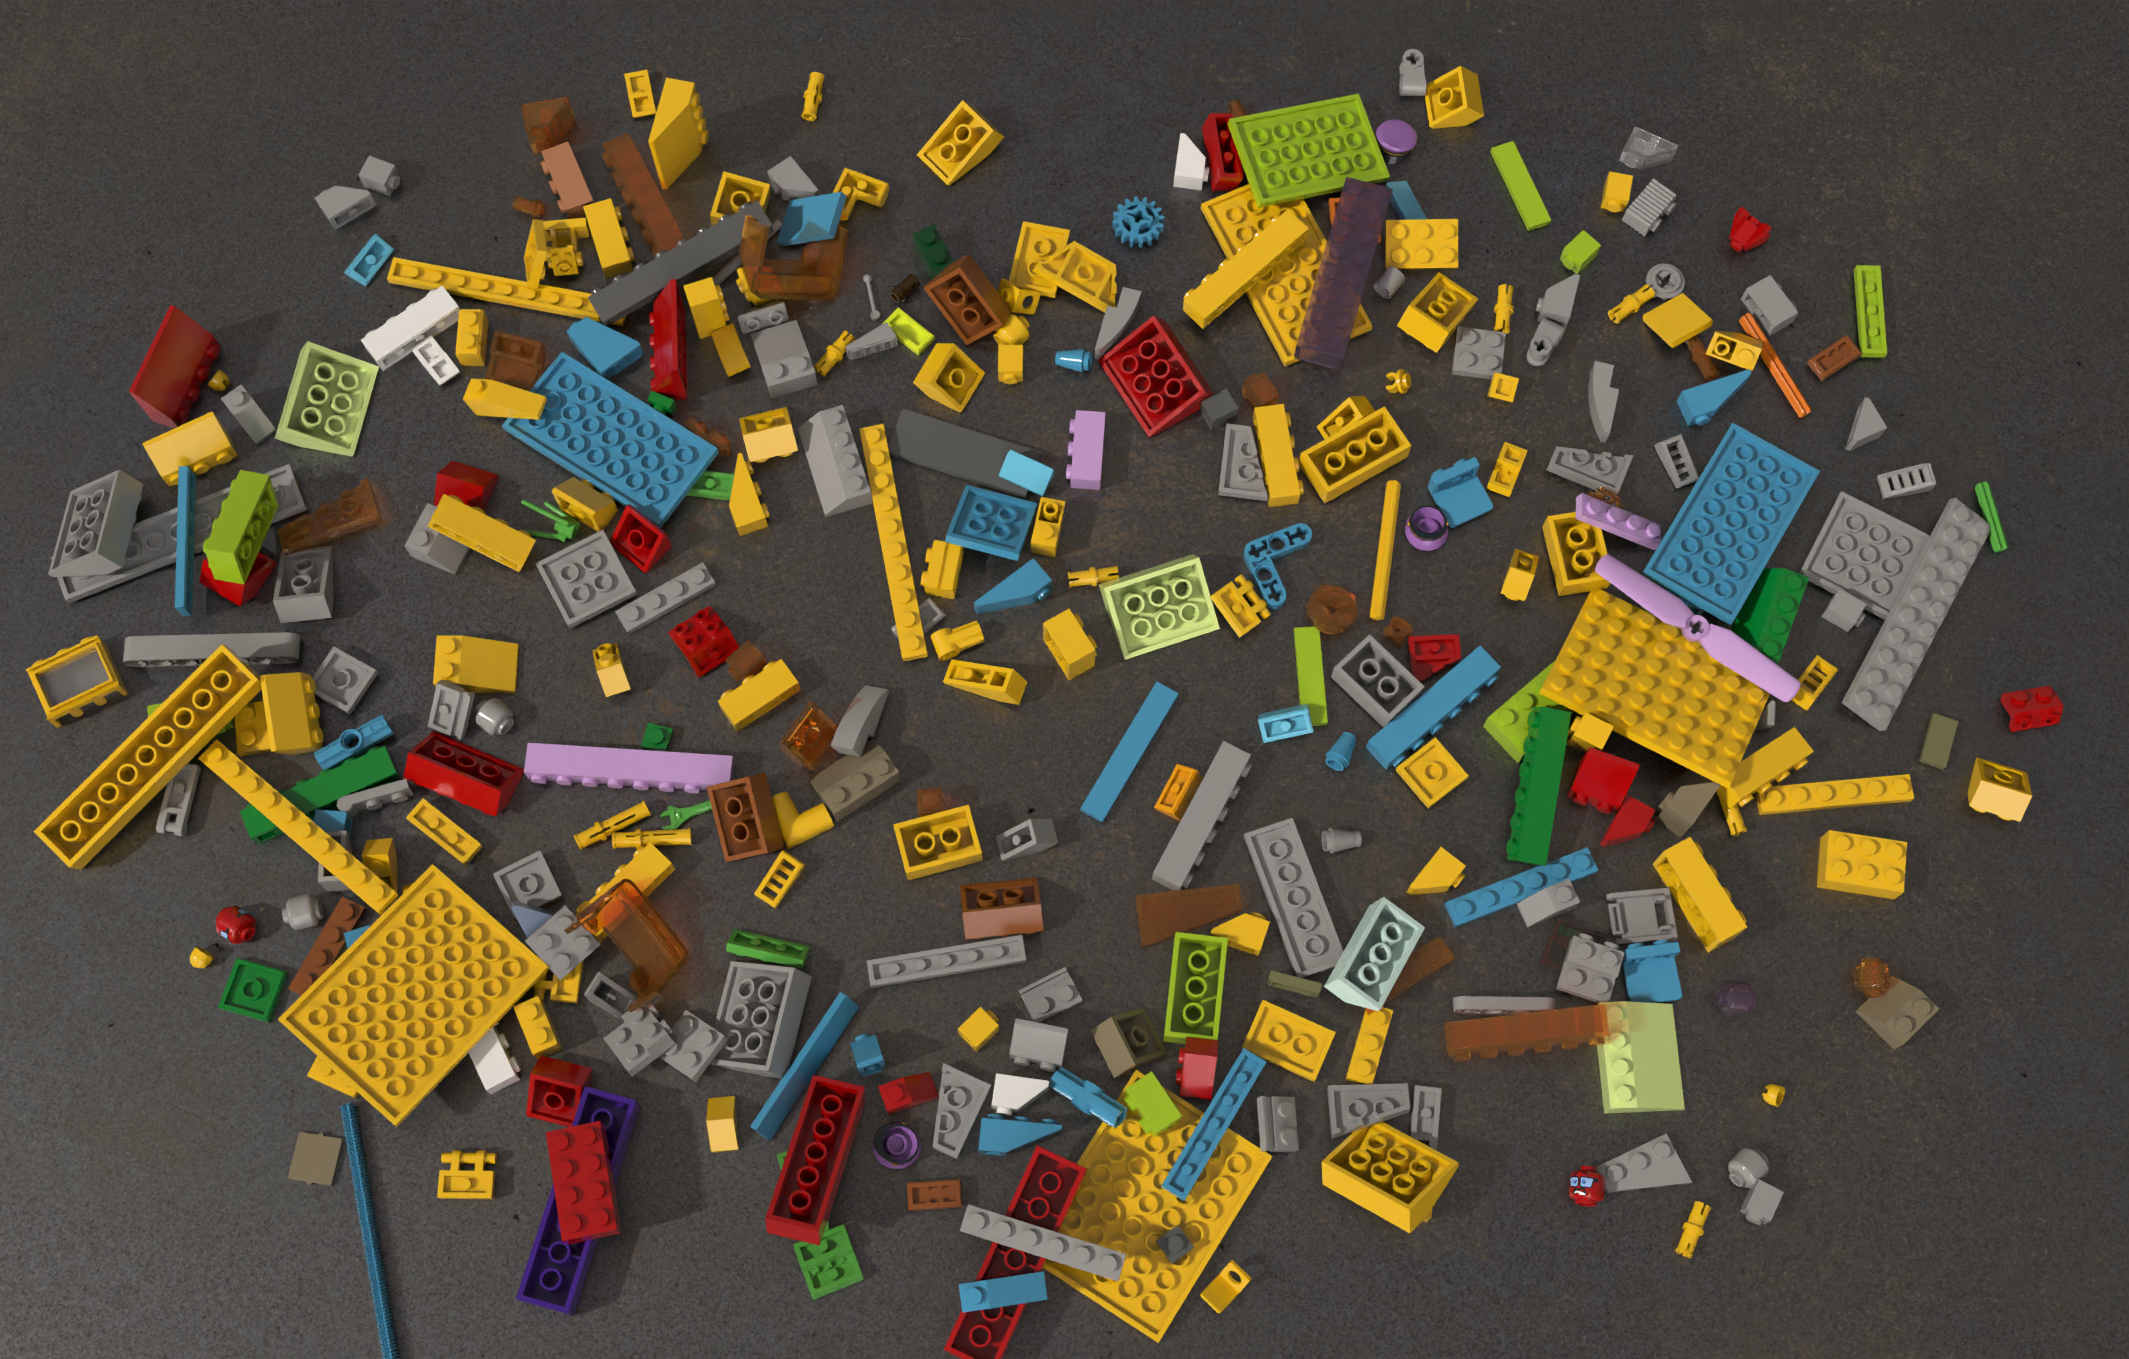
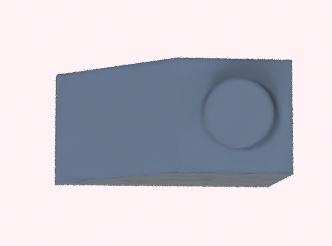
(530, 916)

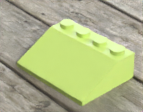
(326, 401)
(1159, 606)
(1641, 1059)

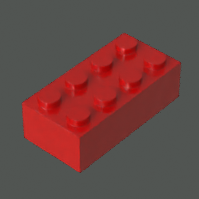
(583, 1182)

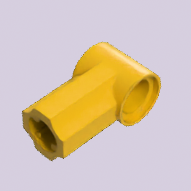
(950, 641)

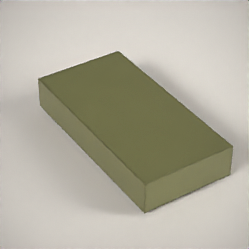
(1938, 741)
(1294, 984)

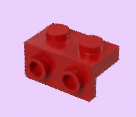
(2032, 708)

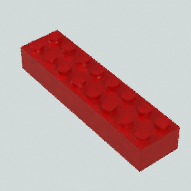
(1041, 1200)

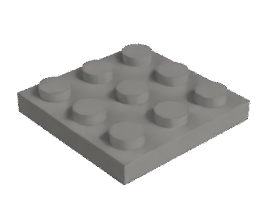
(586, 579)

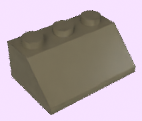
(855, 780)

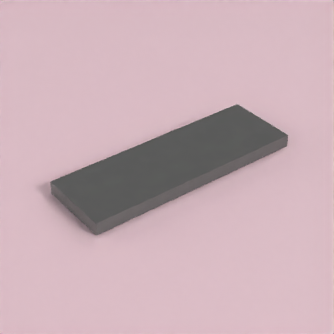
(955, 451)

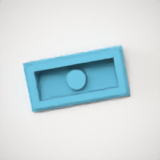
(1405, 201)
(369, 260)
(1026, 473)
(1285, 723)

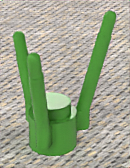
(565, 524)

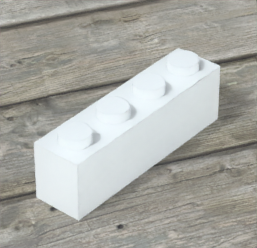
(416, 323)
(493, 1061)

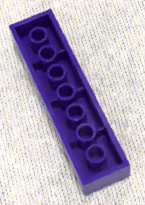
(559, 1270)

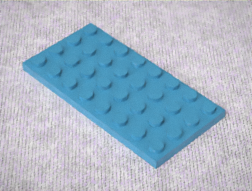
(613, 440)
(1731, 523)

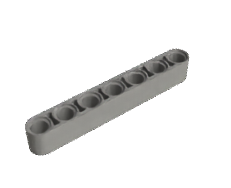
(195, 649)

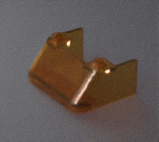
(805, 279)
(639, 935)

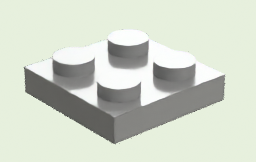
(1478, 352)
(343, 680)
(528, 882)
(557, 948)
(694, 1046)

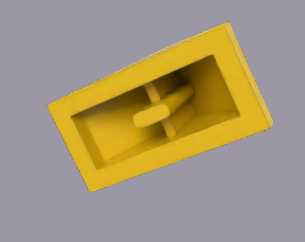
(722, 1124)

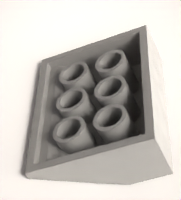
(97, 527)
(760, 1017)

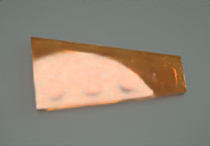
(342, 516)
(1184, 910)

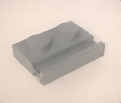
(451, 709)
(1050, 996)
(1277, 1124)

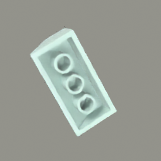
(1374, 955)

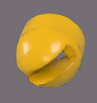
(219, 381)
(200, 957)
(1774, 1095)

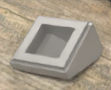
(1767, 718)

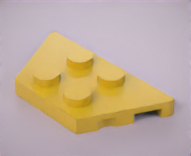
(1081, 274)

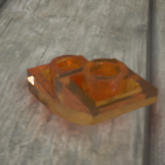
(713, 437)

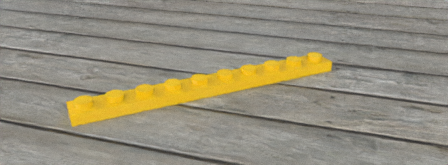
(493, 289)
(893, 543)
(299, 827)

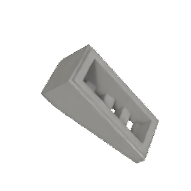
(875, 341)
(1685, 458)
(1923, 470)

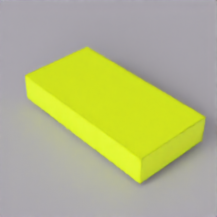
(909, 331)

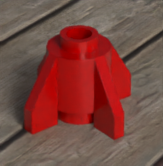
(1747, 231)

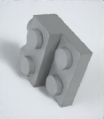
(1590, 968)
(640, 1038)

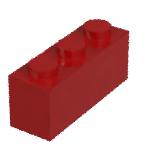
(1221, 153)

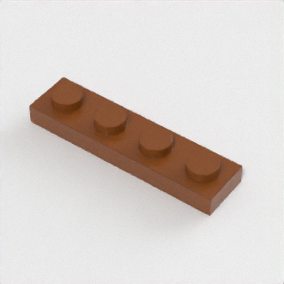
(328, 944)

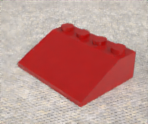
(669, 344)
(174, 369)
(1155, 376)

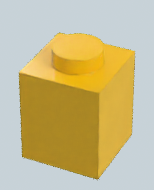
(1616, 192)
(1010, 363)
(979, 1028)

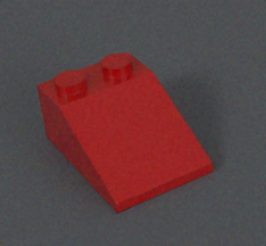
(1601, 780)

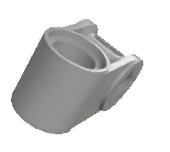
(1412, 74)
(1544, 341)

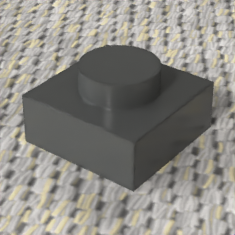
(1174, 1244)

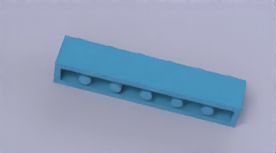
(1433, 707)

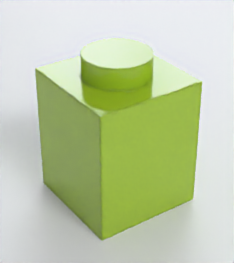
(1580, 252)

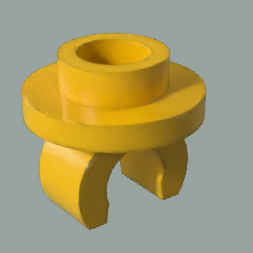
(1402, 381)

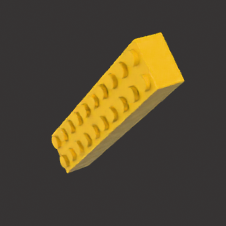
(150, 757)

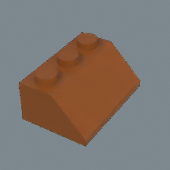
(968, 299)
(745, 817)
(1001, 908)

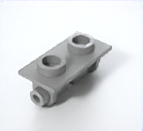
(768, 316)

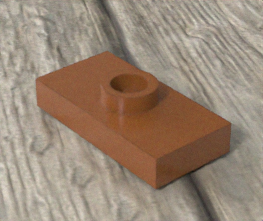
(1834, 358)
(934, 1195)

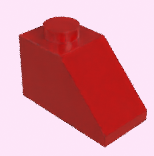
(1629, 822)
(908, 1092)

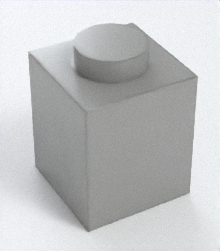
(379, 176)
(1844, 610)
(1761, 1203)

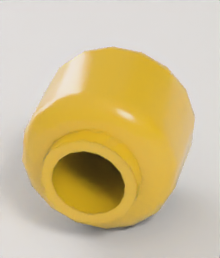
(1013, 331)

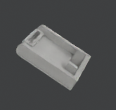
(1636, 919)

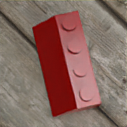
(462, 773)

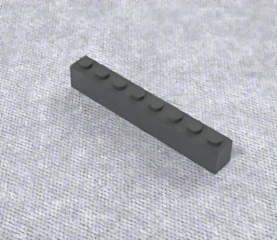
(680, 263)

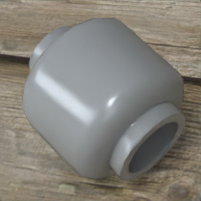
(494, 717)
(303, 911)
(1748, 1167)

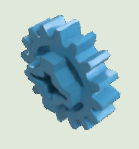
(1130, 214)

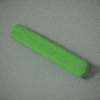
(1991, 516)

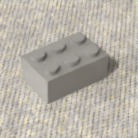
(1377, 681)

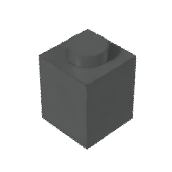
(1219, 409)

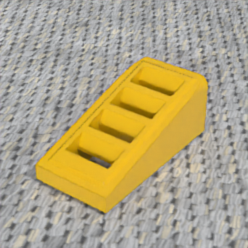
(1805, 695)
(772, 873)

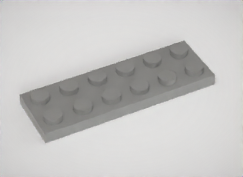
(1294, 898)

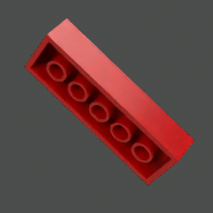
(815, 1160)

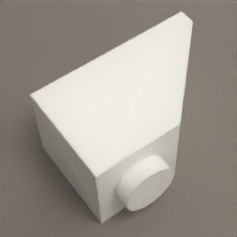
(1190, 165)
(1016, 1093)

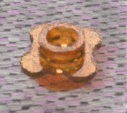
(1398, 623)

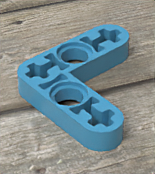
(1264, 560)

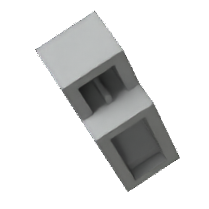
(1117, 321)
(1602, 398)
(860, 721)

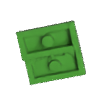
(830, 1264)

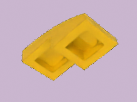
(640, 94)
(1507, 469)

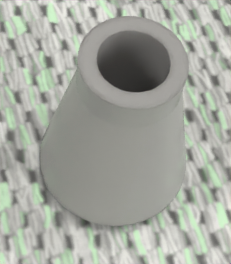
(1339, 840)

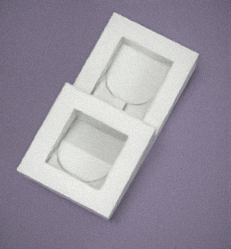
(435, 360)

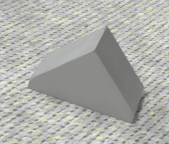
(1866, 425)
(609, 995)

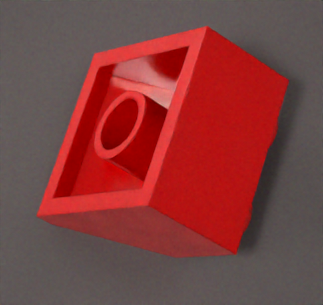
(237, 592)
(556, 1090)

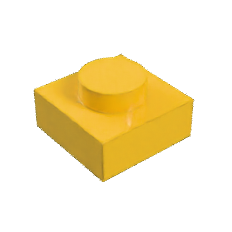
(1503, 387)

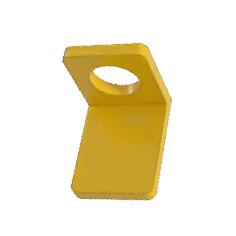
(1014, 297)
(1224, 1287)

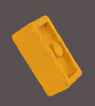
(1179, 791)

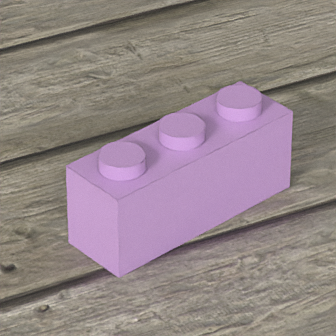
(1086, 449)

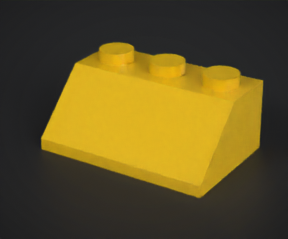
(194, 444)
(291, 713)

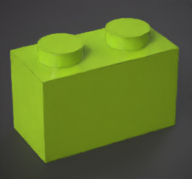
(1152, 1105)

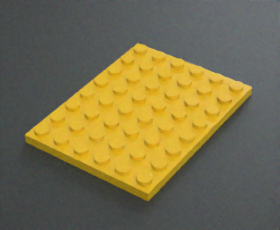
(1655, 687)
(413, 995)
(1129, 1211)

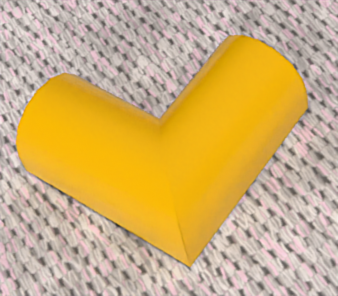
(861, 187)
(799, 827)

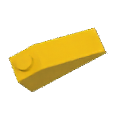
(502, 400)
(986, 680)

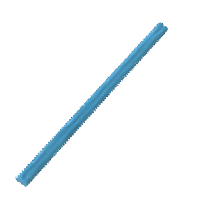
(368, 1232)

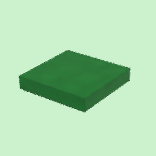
(253, 990)

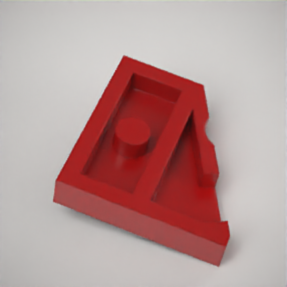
(1432, 654)

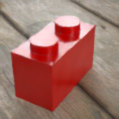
(1198, 1067)

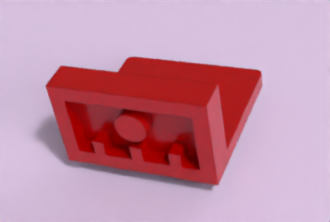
(704, 640)

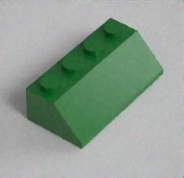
(1770, 611)

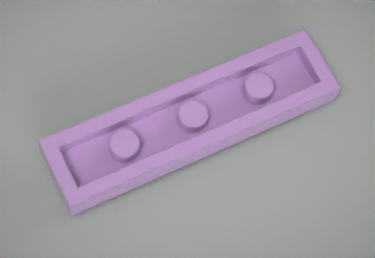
(1618, 521)

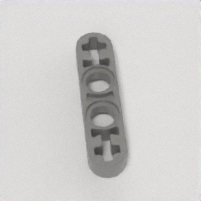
(1502, 1005)

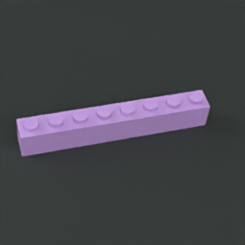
(626, 767)

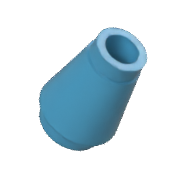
(1077, 359)
(1340, 753)

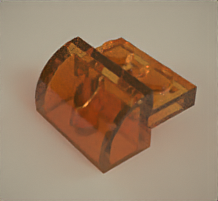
(515, 360)

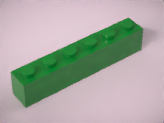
(1538, 785)
(325, 790)

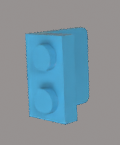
(1459, 492)
(1652, 972)

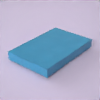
(811, 219)

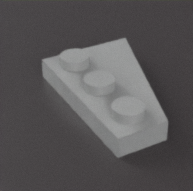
(1240, 465)
(1590, 468)
(1365, 1105)
(958, 1107)
(1645, 1167)

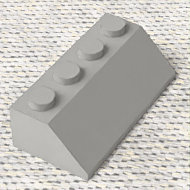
(835, 462)

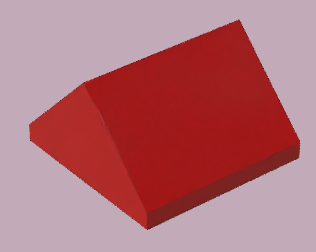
(465, 482)
(639, 539)

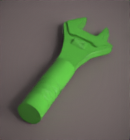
(680, 815)

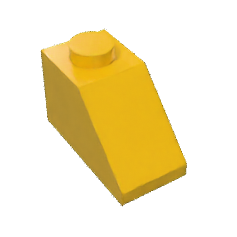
(1346, 414)
(1519, 575)
(1438, 874)
(1244, 932)

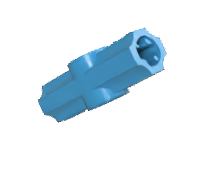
(368, 735)
(1088, 1097)

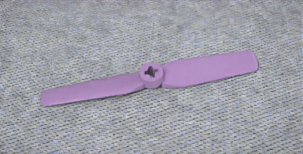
(1717, 641)

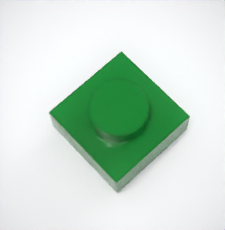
(662, 404)
(657, 738)

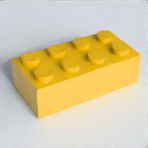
(1354, 454)
(1700, 894)

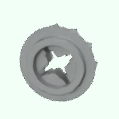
(1661, 272)

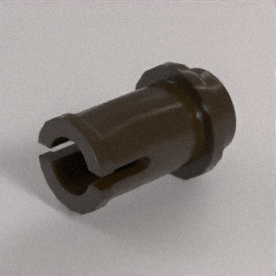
(902, 290)

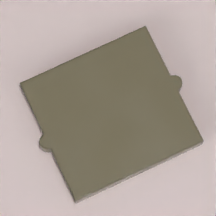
(315, 1158)

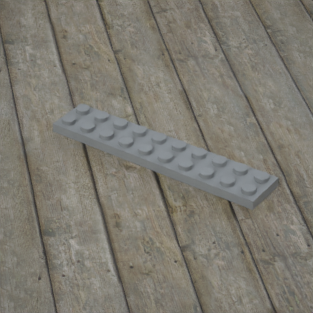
(155, 539)
(1916, 615)

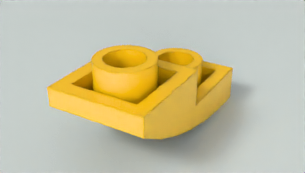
(730, 350)

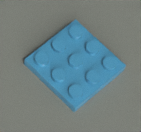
(991, 522)

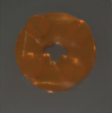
(1332, 596)

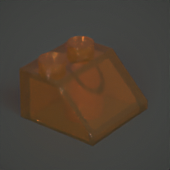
(548, 122)
(808, 737)

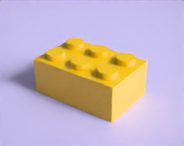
(1573, 553)
(938, 842)
(1861, 864)

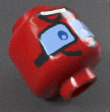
(235, 924)
(1587, 1186)

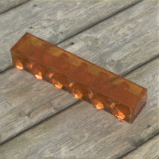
(641, 193)
(1527, 1031)

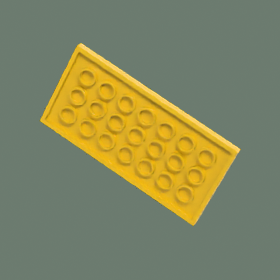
(1286, 290)

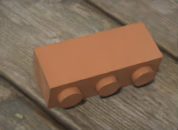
(566, 180)

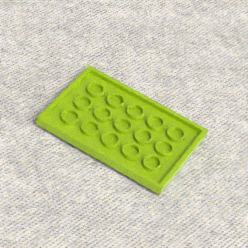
(1307, 149)

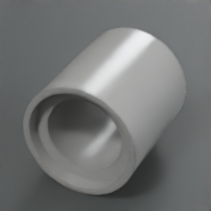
(1389, 282)

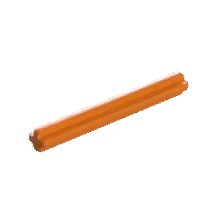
(1776, 366)

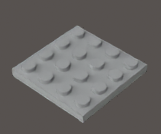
(1863, 554)

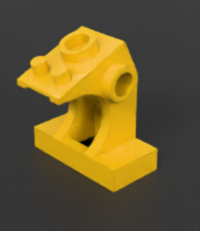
(565, 253)

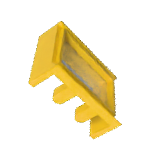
(75, 679)

